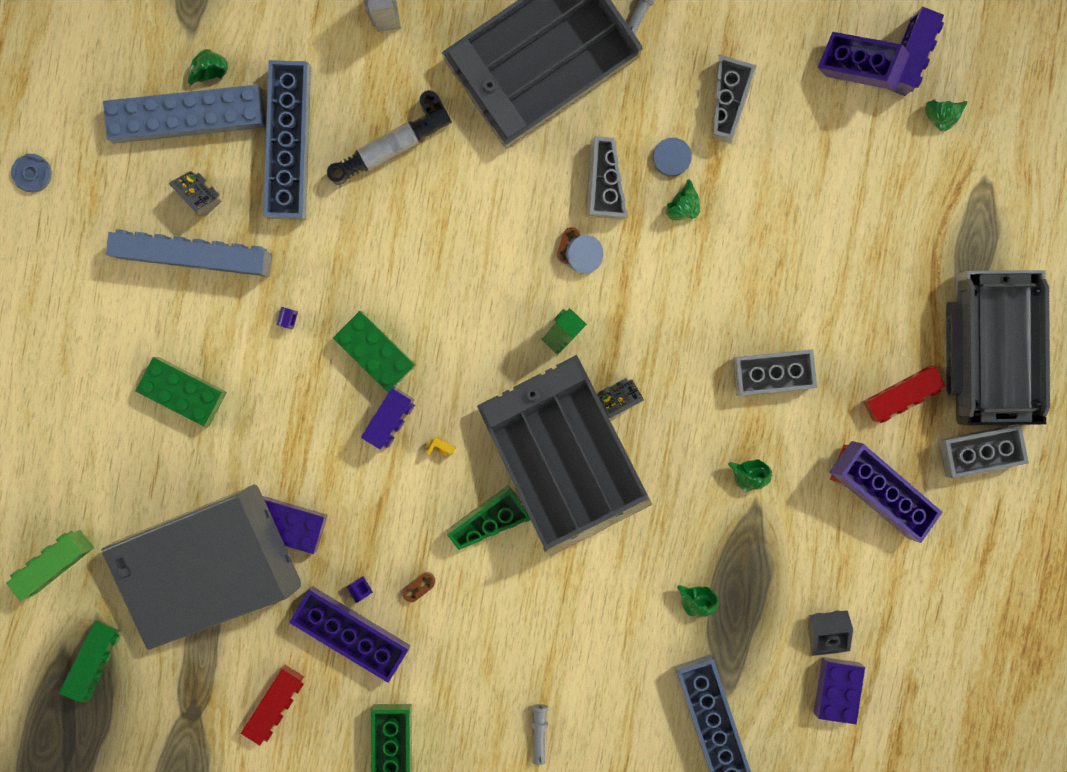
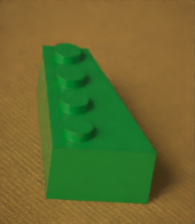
(565, 329)
(488, 519)
(90, 662)

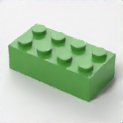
(49, 565)

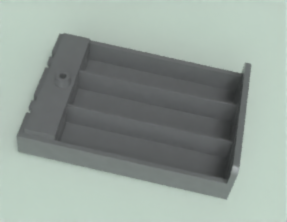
(540, 60)
(564, 456)
(202, 568)

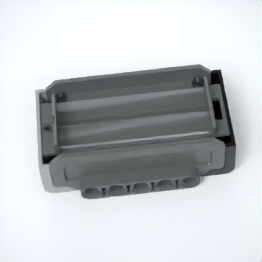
(999, 347)

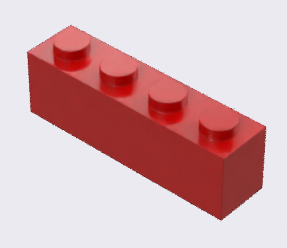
(904, 393)
(271, 706)

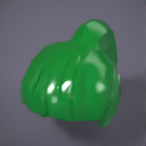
(207, 66)
(944, 113)
(685, 204)
(751, 474)
(698, 600)

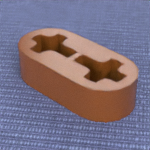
(563, 243)
(416, 583)

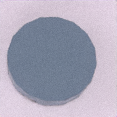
(672, 156)
(31, 173)
(584, 254)

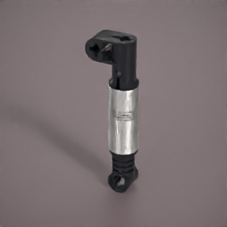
(393, 143)

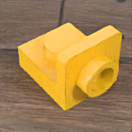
(443, 446)

